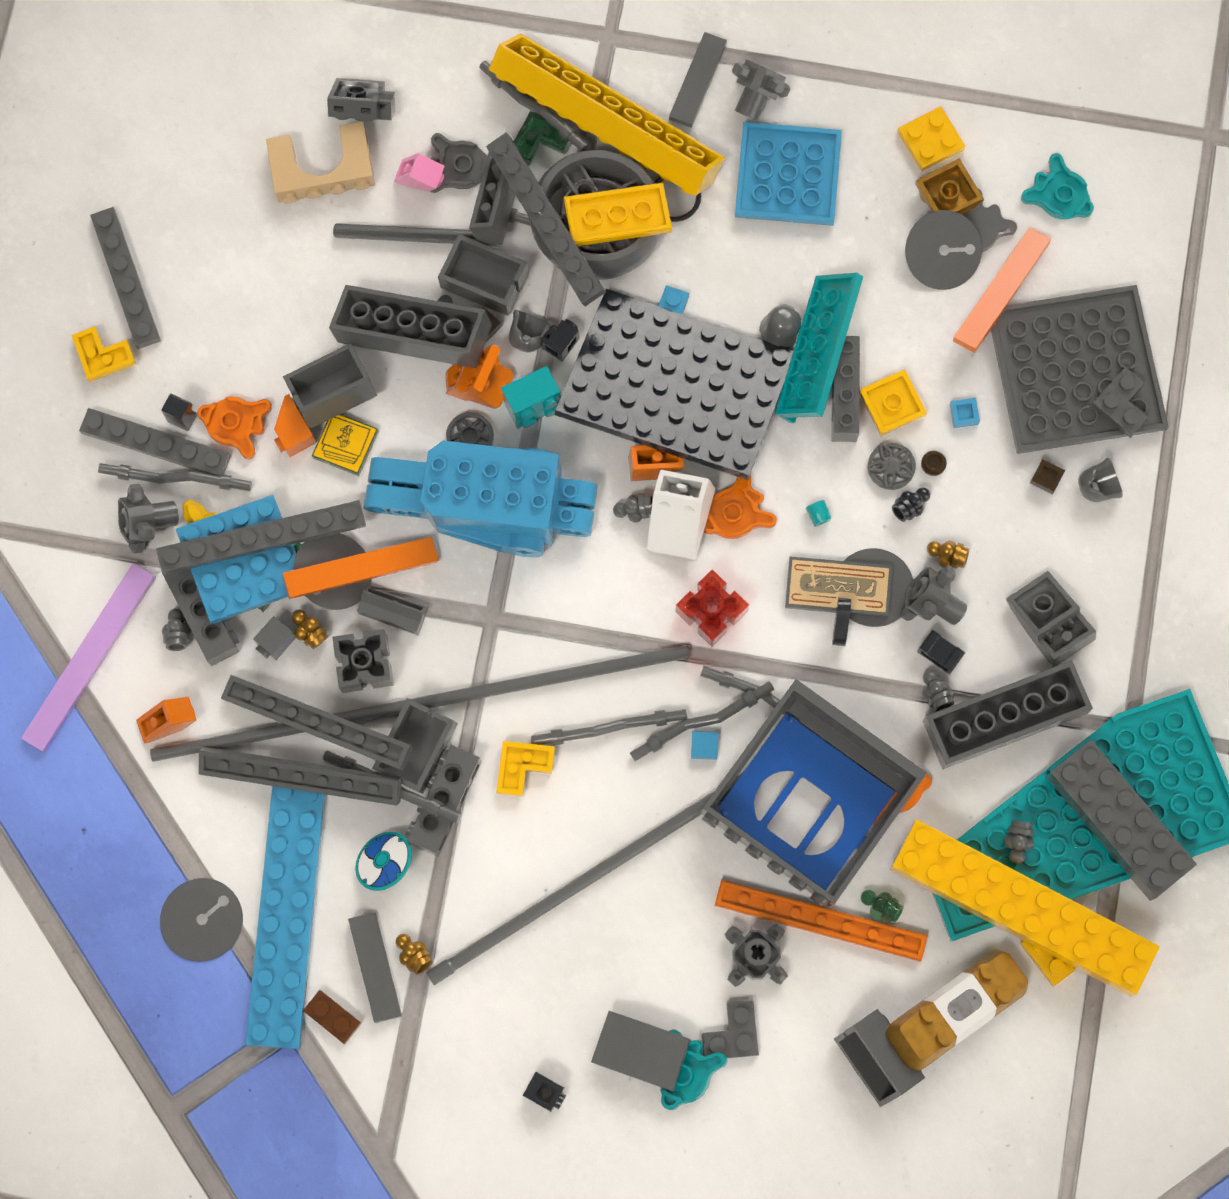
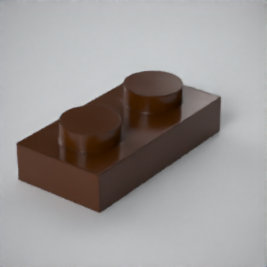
(332, 1017)

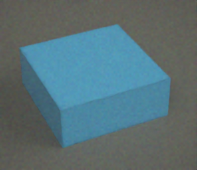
(964, 412)
(704, 745)

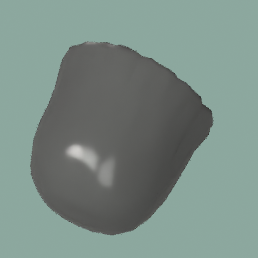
(528, 325)
(781, 326)
(1106, 479)

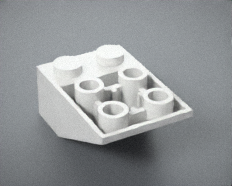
(679, 514)

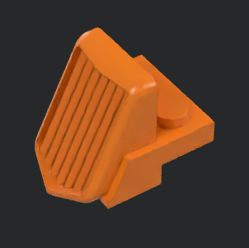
(480, 384)

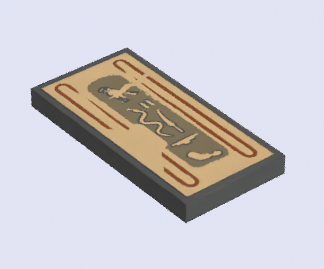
(819, 583)

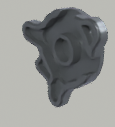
(462, 162)
(990, 224)

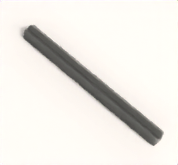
(397, 233)

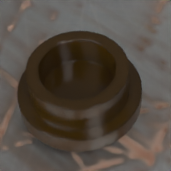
(933, 463)

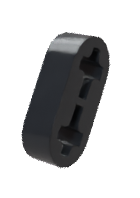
(841, 621)

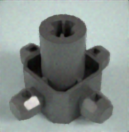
(759, 85)
(140, 518)
(931, 596)
(756, 968)

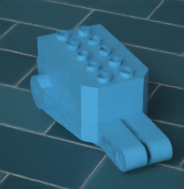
(485, 495)

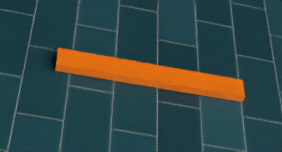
(821, 920)

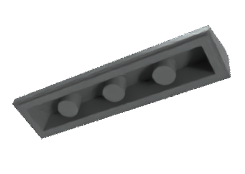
(375, 967)

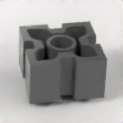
(350, 651)

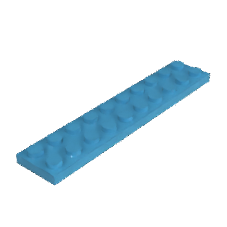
(285, 919)

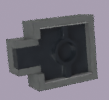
(360, 100)

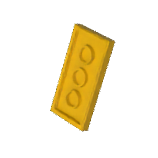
(618, 214)

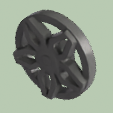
(470, 433)
(891, 466)

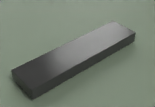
(697, 79)

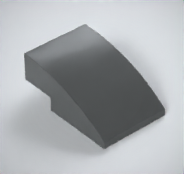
(1051, 619)
(641, 1050)

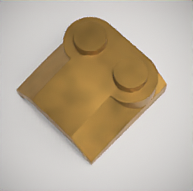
(949, 189)

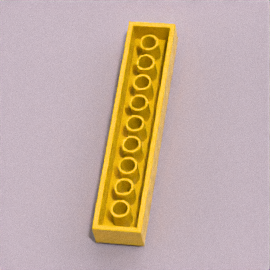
(606, 114)
(1025, 908)

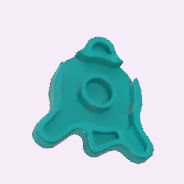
(1060, 192)
(693, 1077)

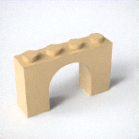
(352, 173)

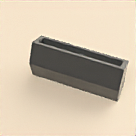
(392, 610)

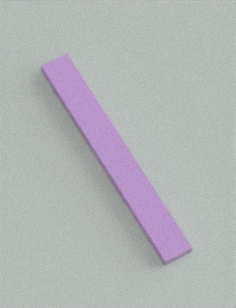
(88, 658)

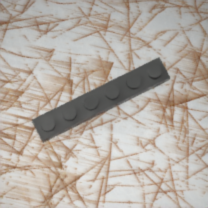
(125, 278)
(154, 442)

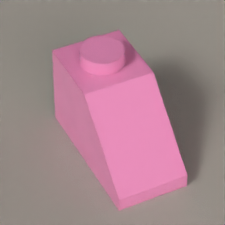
(420, 173)

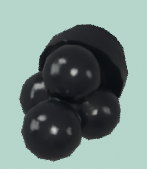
(910, 504)

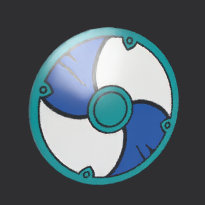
(383, 861)

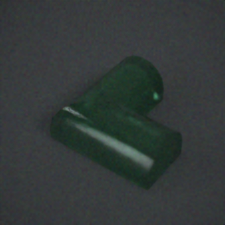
(537, 132)

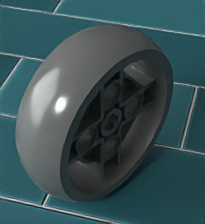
(574, 176)

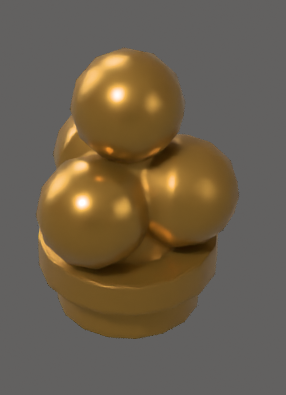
(949, 553)
(308, 629)
(414, 954)

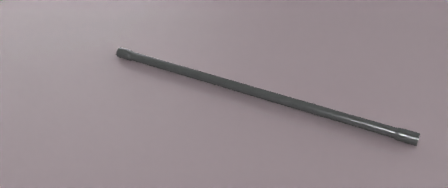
(450, 965)

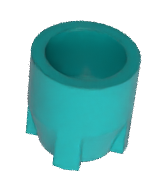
(818, 513)

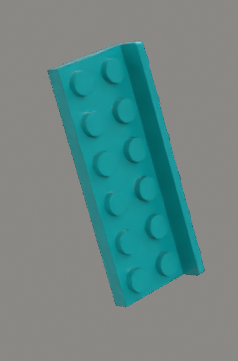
(818, 346)

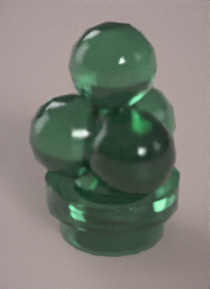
(883, 906)

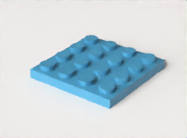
(788, 173)
(245, 581)

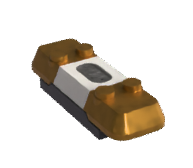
(957, 1009)

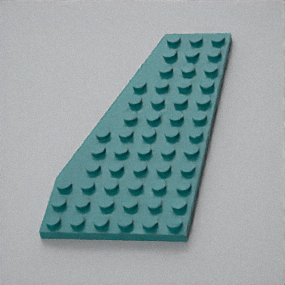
(1166, 761)

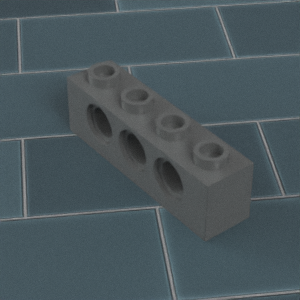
(846, 393)
(214, 649)
(467, 765)

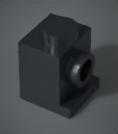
(561, 339)
(534, 1090)

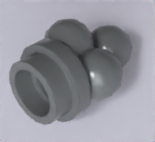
(636, 507)
(176, 632)
(938, 692)
(1019, 840)

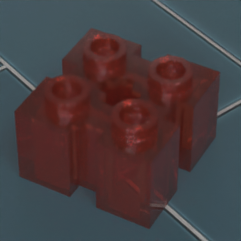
(712, 592)

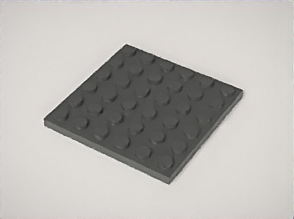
(1060, 359)

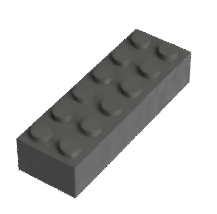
(410, 326)
(1007, 714)
(1121, 820)

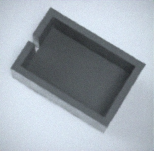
(483, 274)
(330, 386)
(429, 738)
(876, 1060)

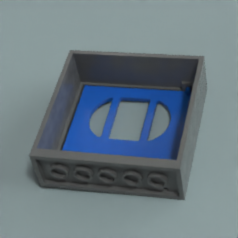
(846, 783)

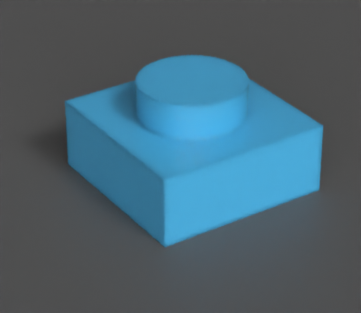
(674, 299)

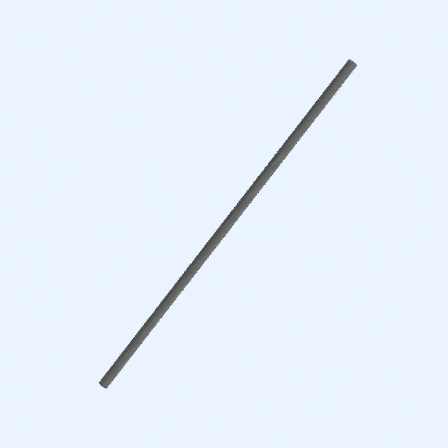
(431, 701)

